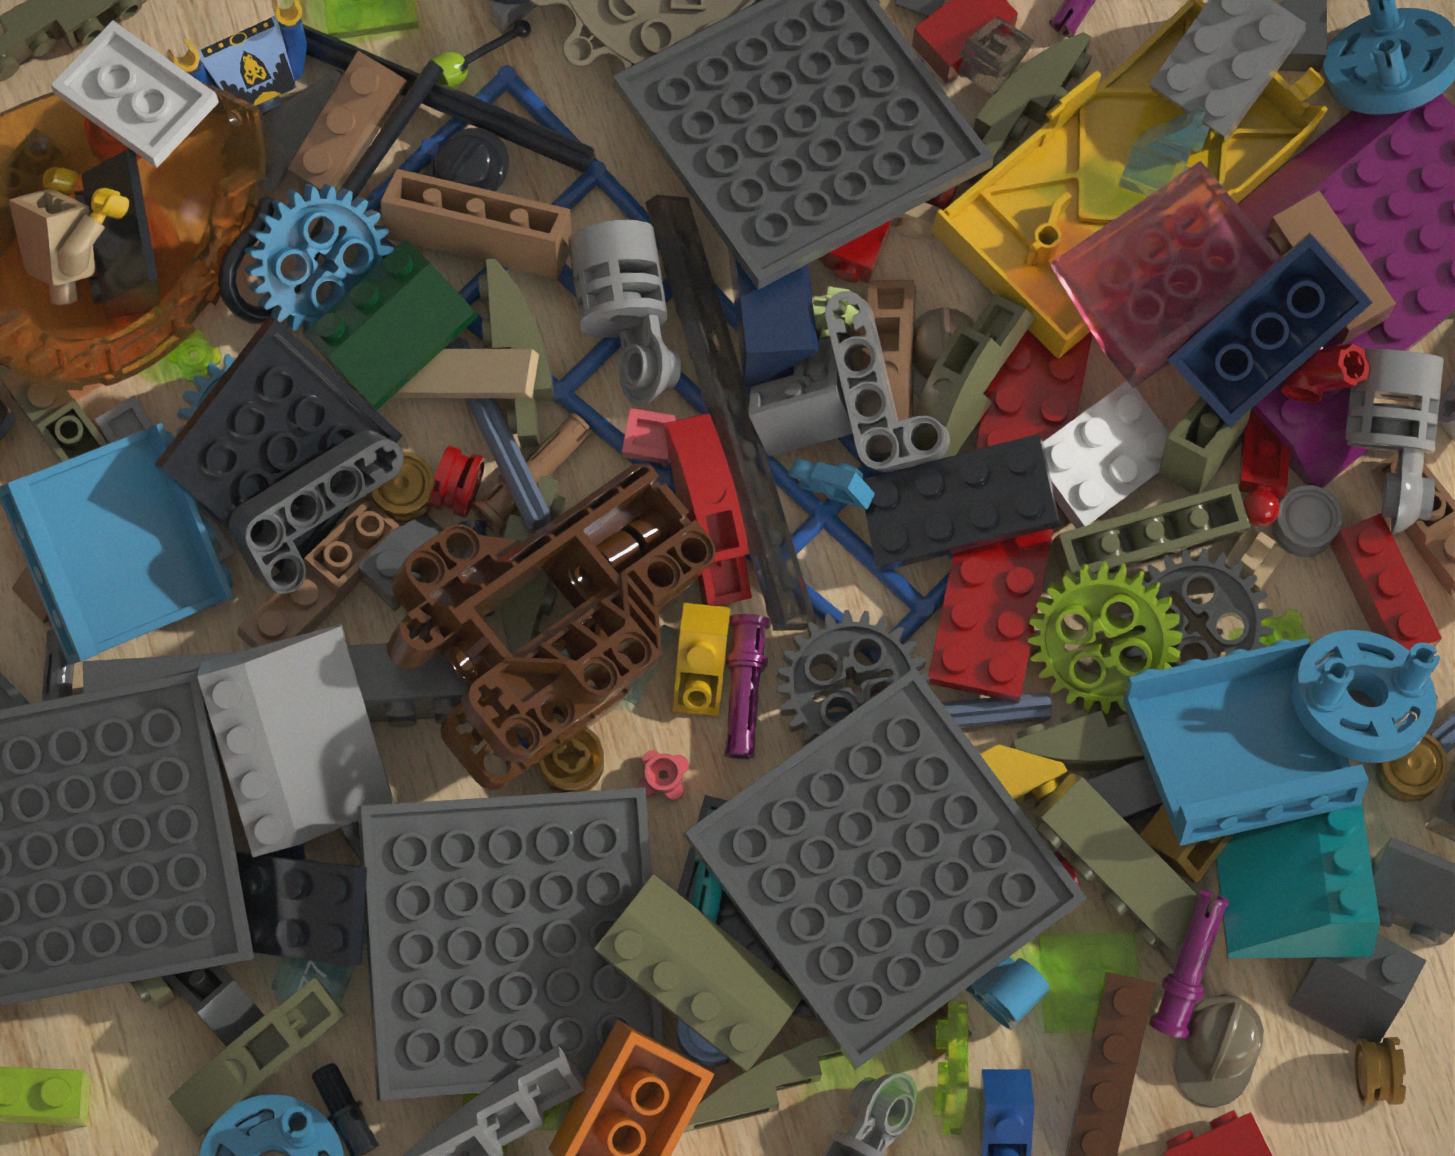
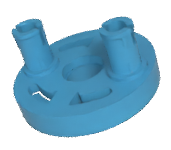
(1391, 59)
(1383, 670)
(292, 1130)

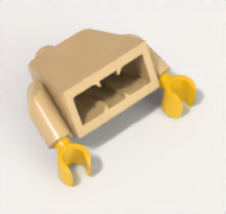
(60, 233)

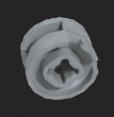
(1307, 521)

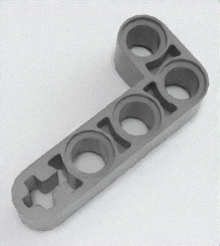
(875, 380)

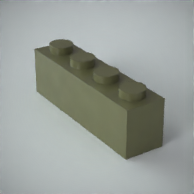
(1119, 860)

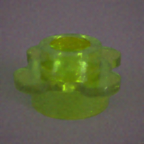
(206, 354)
(1289, 622)

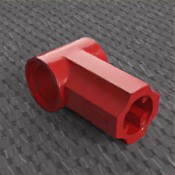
(1327, 371)

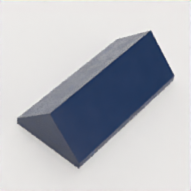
(773, 322)
(1270, 329)

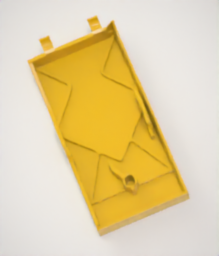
(1069, 173)

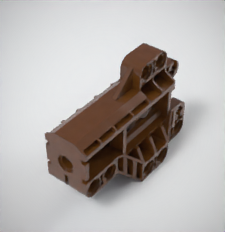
(615, 560)

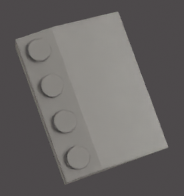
(294, 738)

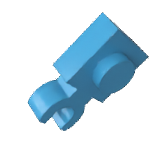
(838, 482)

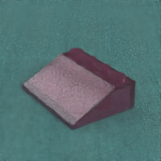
(1163, 271)

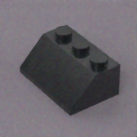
(124, 248)

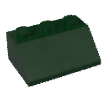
(390, 324)

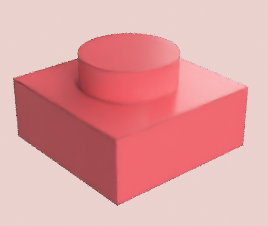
(646, 436)

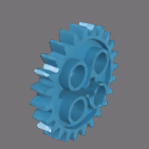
(288, 234)

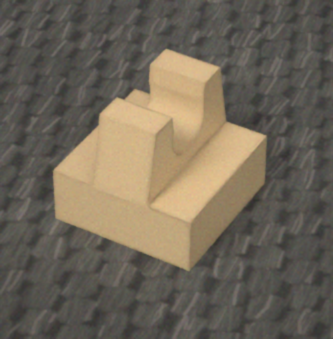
(1258, 556)

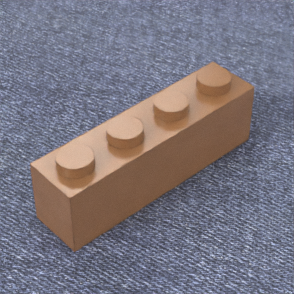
(477, 223)

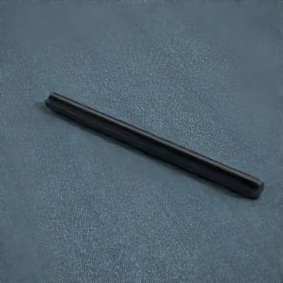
(463, 106)

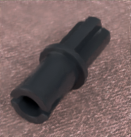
(344, 1110)

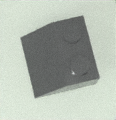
(1415, 891)
(1359, 993)

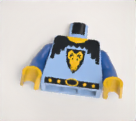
(254, 62)

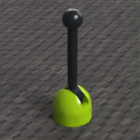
(456, 65)

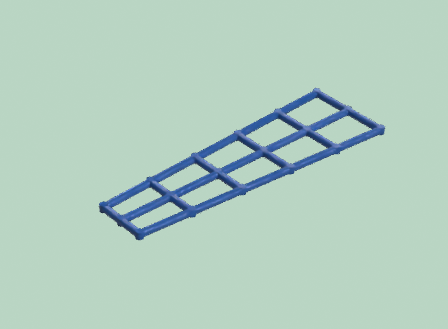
(821, 514)

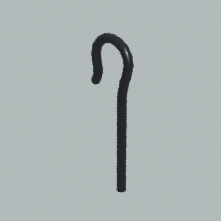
(354, 183)

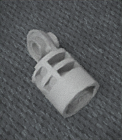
(624, 298)
(1399, 428)
(881, 1112)

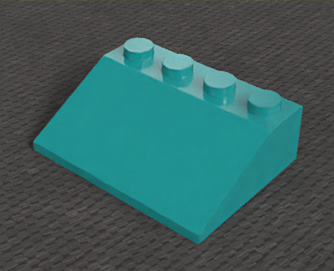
(1300, 889)

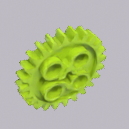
(1091, 599)

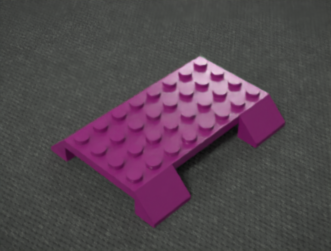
(1396, 198)

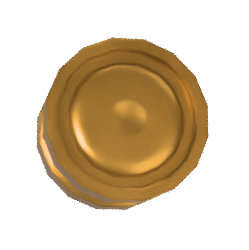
(408, 492)
(574, 765)
(1414, 774)
(1379, 1071)

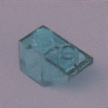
(1164, 152)

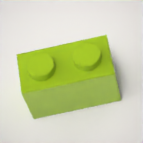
(44, 1096)

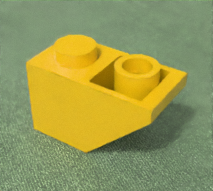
(701, 659)
(1024, 773)

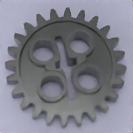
(1230, 598)
(836, 647)

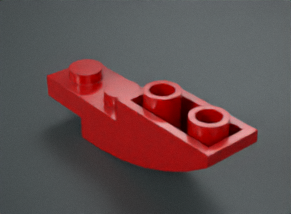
(709, 495)

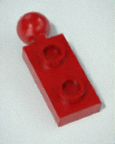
(1262, 472)

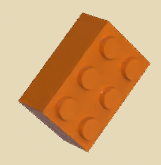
(633, 1099)

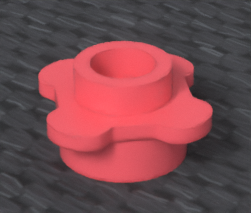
(675, 768)

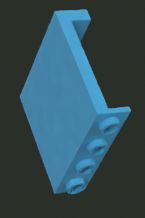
(114, 545)
(1233, 746)

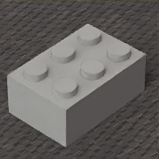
(1228, 60)

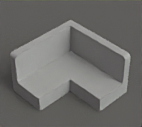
(802, 406)

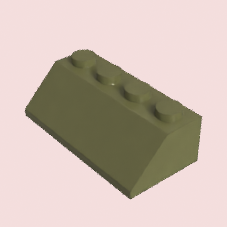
(699, 973)

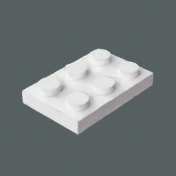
(134, 93)
(1104, 454)

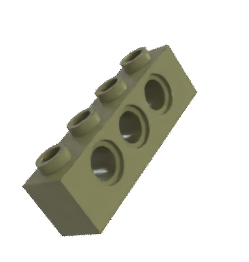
(1153, 532)

